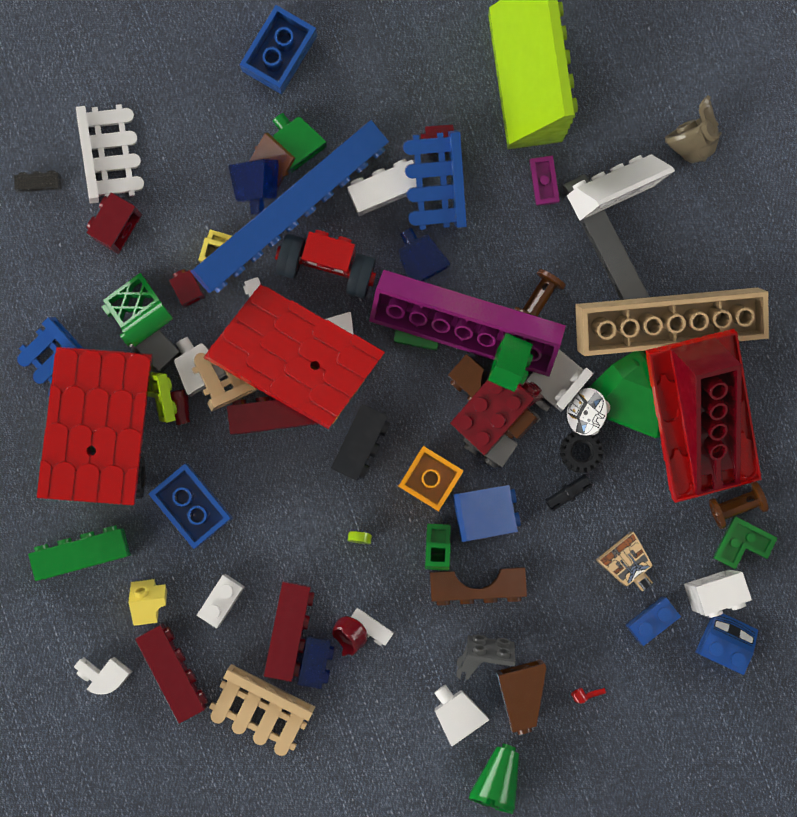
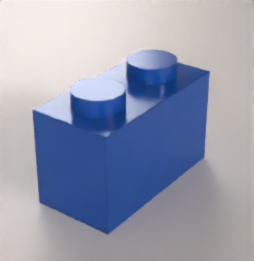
(653, 620)

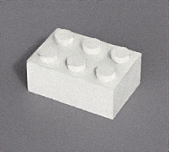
(718, 592)

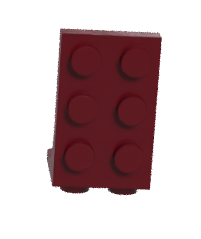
(494, 412)

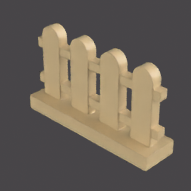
(216, 388)
(278, 700)

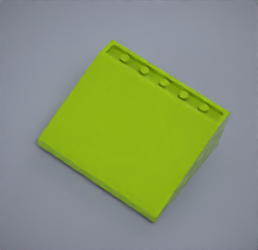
(532, 71)

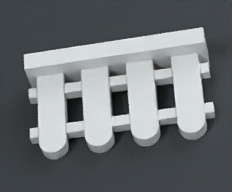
(102, 164)

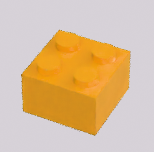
(430, 478)

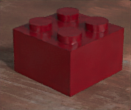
(113, 222)

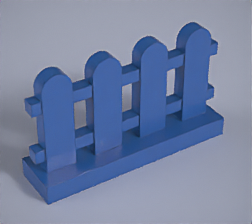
(433, 169)
(46, 338)

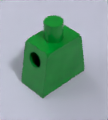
(298, 139)

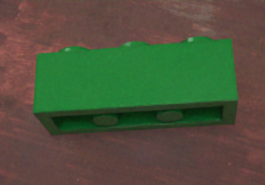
(412, 340)

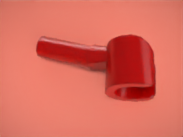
(580, 697)

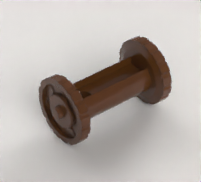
(541, 295)
(738, 505)

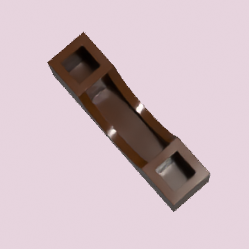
(470, 377)
(508, 584)

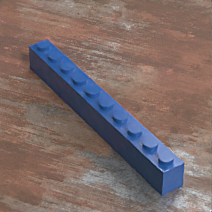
(288, 207)

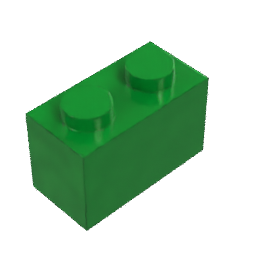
(510, 362)

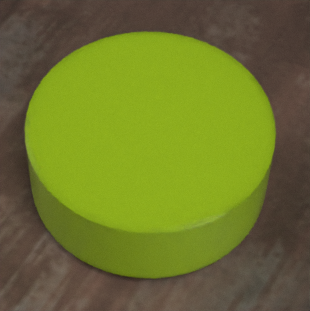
(359, 537)

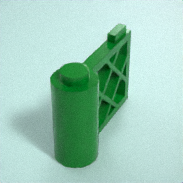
(145, 319)

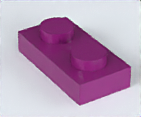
(544, 180)

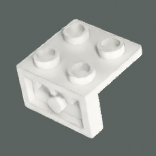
(563, 383)

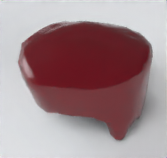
(350, 635)

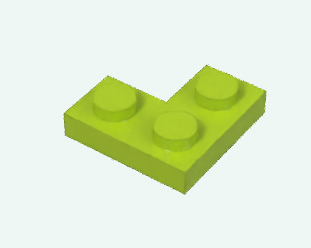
(160, 389)

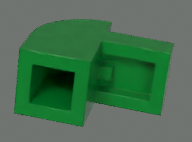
(437, 547)

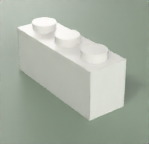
(381, 188)

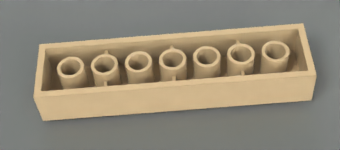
(665, 320)

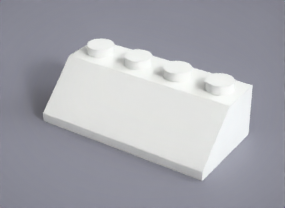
(618, 185)

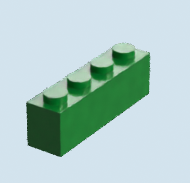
(79, 554)

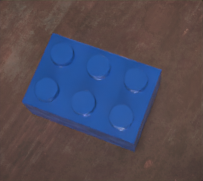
(278, 49)
(190, 506)

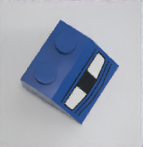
(728, 642)

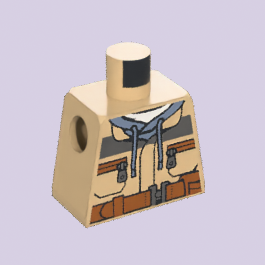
(627, 562)

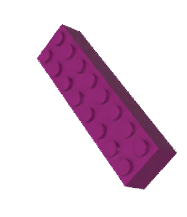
(462, 320)

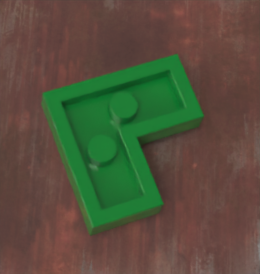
(742, 536)

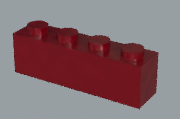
(263, 416)
(288, 631)
(171, 673)

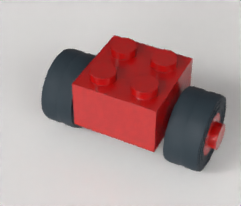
(327, 255)

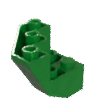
(630, 394)

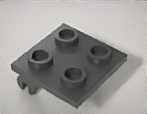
(484, 649)

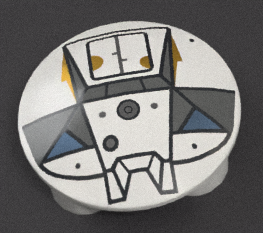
(587, 411)

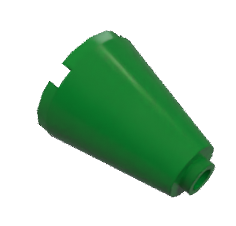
(498, 781)

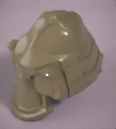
(696, 138)

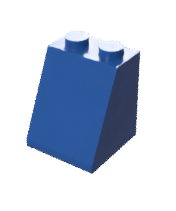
(486, 513)

